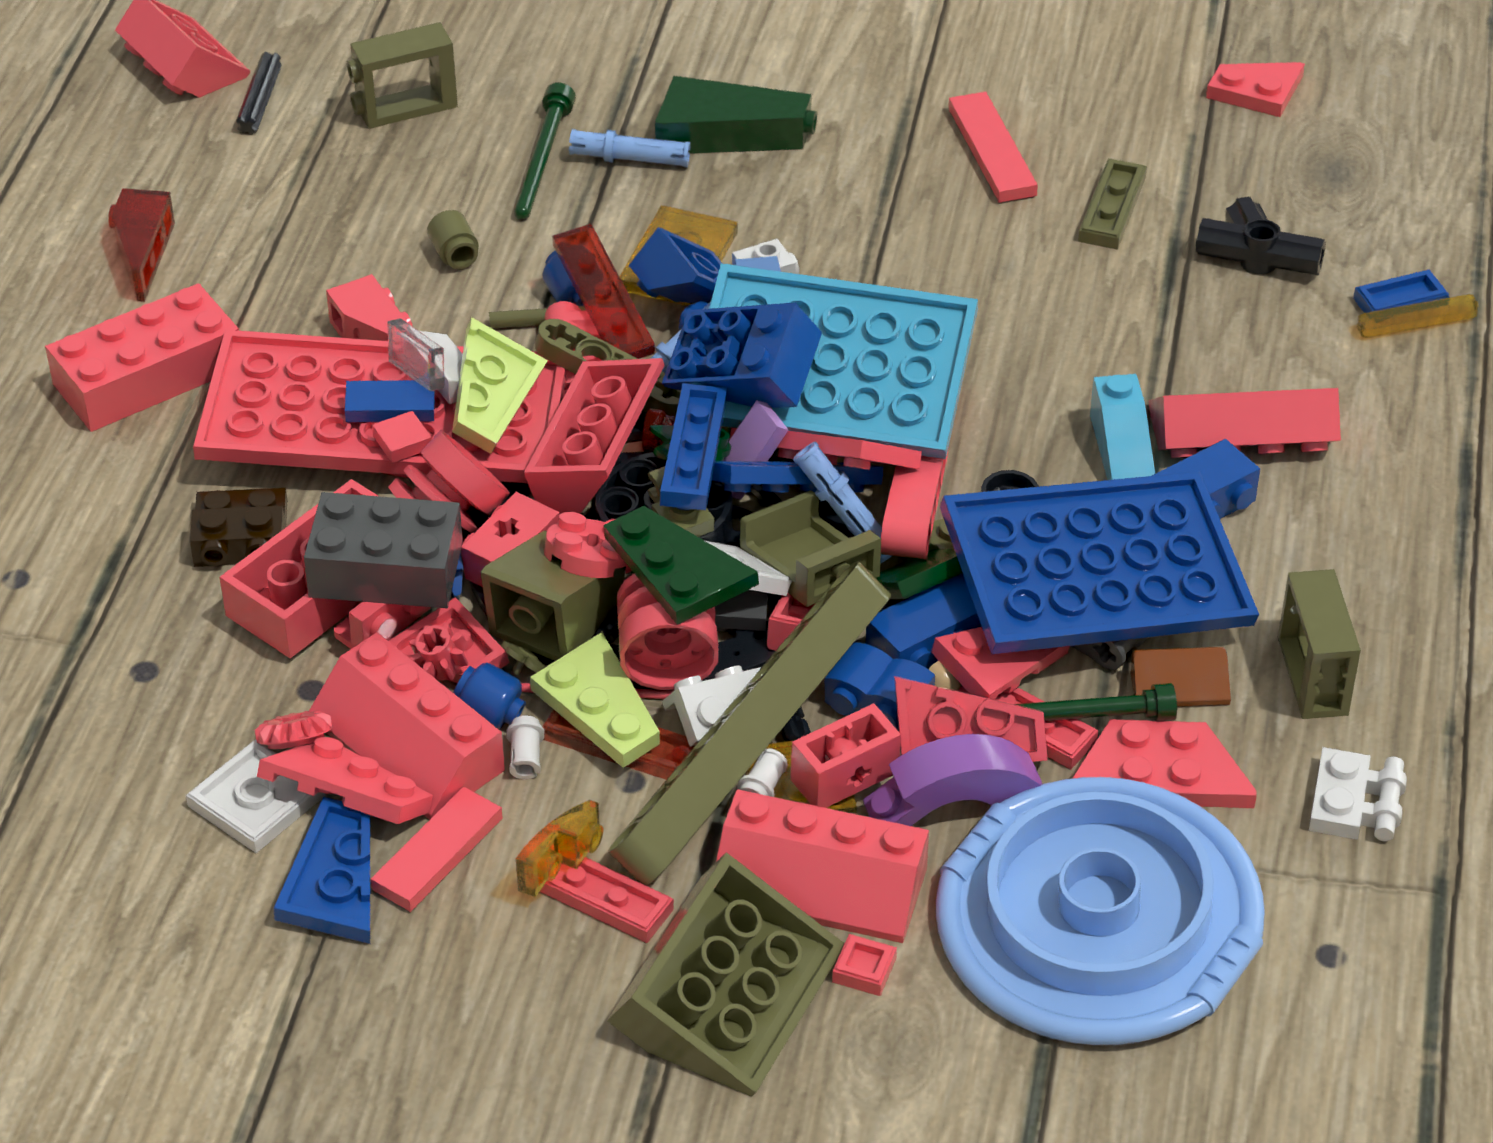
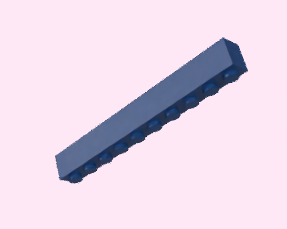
(947, 608)

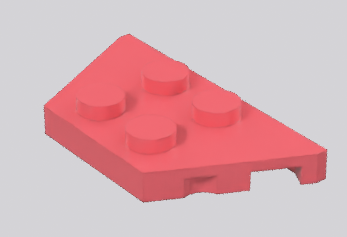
(1171, 756)

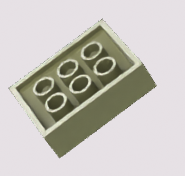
(728, 979)

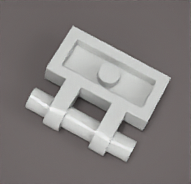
(1341, 793)

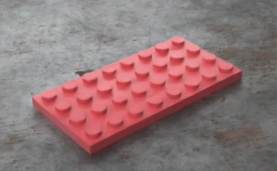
(285, 406)

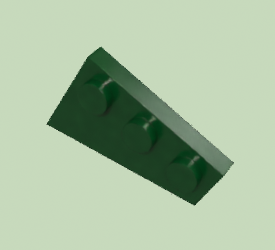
(677, 565)

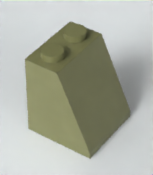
(542, 604)

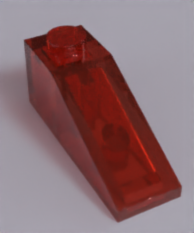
(142, 231)

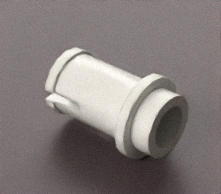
(525, 739)
(764, 773)

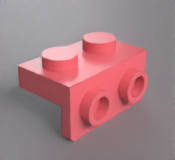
(376, 617)

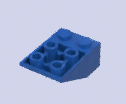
(748, 350)

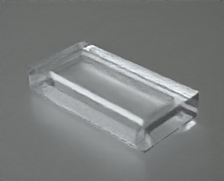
(416, 354)

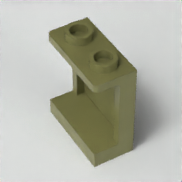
(805, 546)

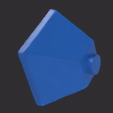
(676, 268)

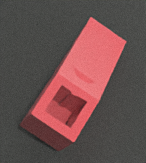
(362, 309)

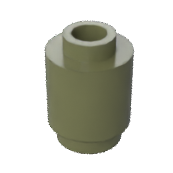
(453, 239)

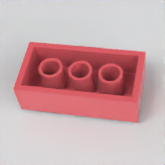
(139, 357)
(271, 593)

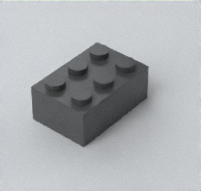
(383, 550)

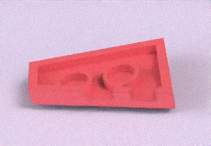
(988, 674)
(937, 712)
(364, 785)

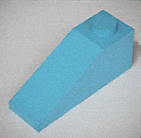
(1121, 427)

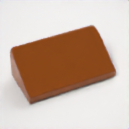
(1196, 673)

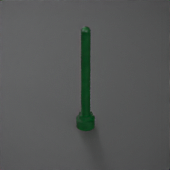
(557, 103)
(1154, 703)

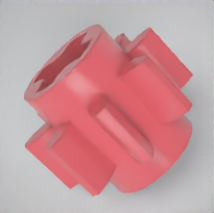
(439, 651)

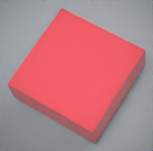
(401, 436)
(864, 965)

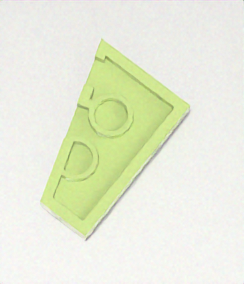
(492, 384)
(598, 700)

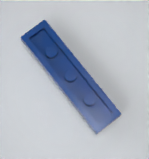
(693, 447)
(778, 475)

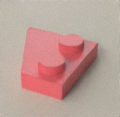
(1256, 85)

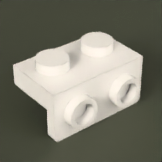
(703, 702)

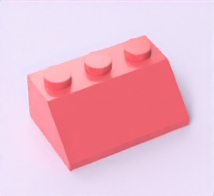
(178, 49)

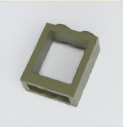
(400, 48)
(1318, 644)

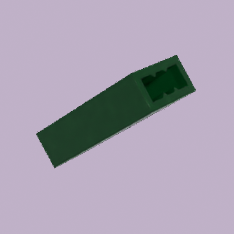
(734, 117)

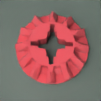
(293, 729)

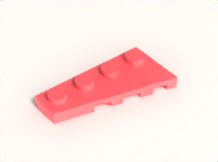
(855, 452)

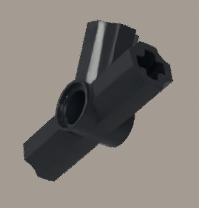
(1258, 241)

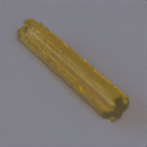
(1417, 315)

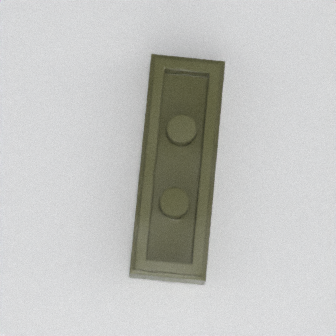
(1112, 204)

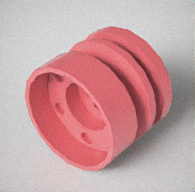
(453, 478)
(654, 647)

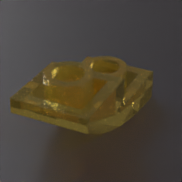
(560, 842)

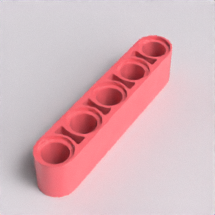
(912, 508)

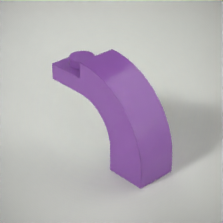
(952, 771)

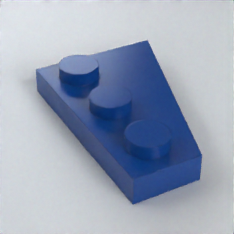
(331, 875)

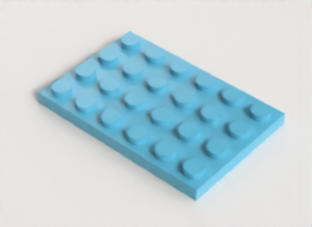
(884, 358)

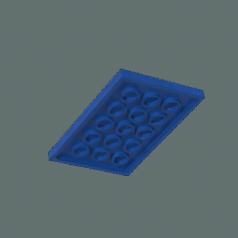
(1097, 562)

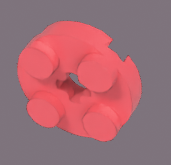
(582, 547)

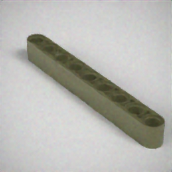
(749, 724)

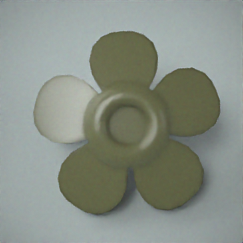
(524, 658)

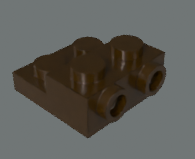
(235, 523)

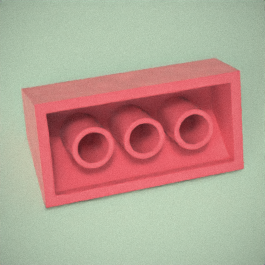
(1247, 419)
(589, 431)
(409, 722)
(830, 862)

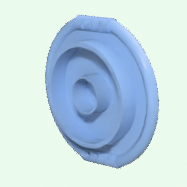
(1100, 911)

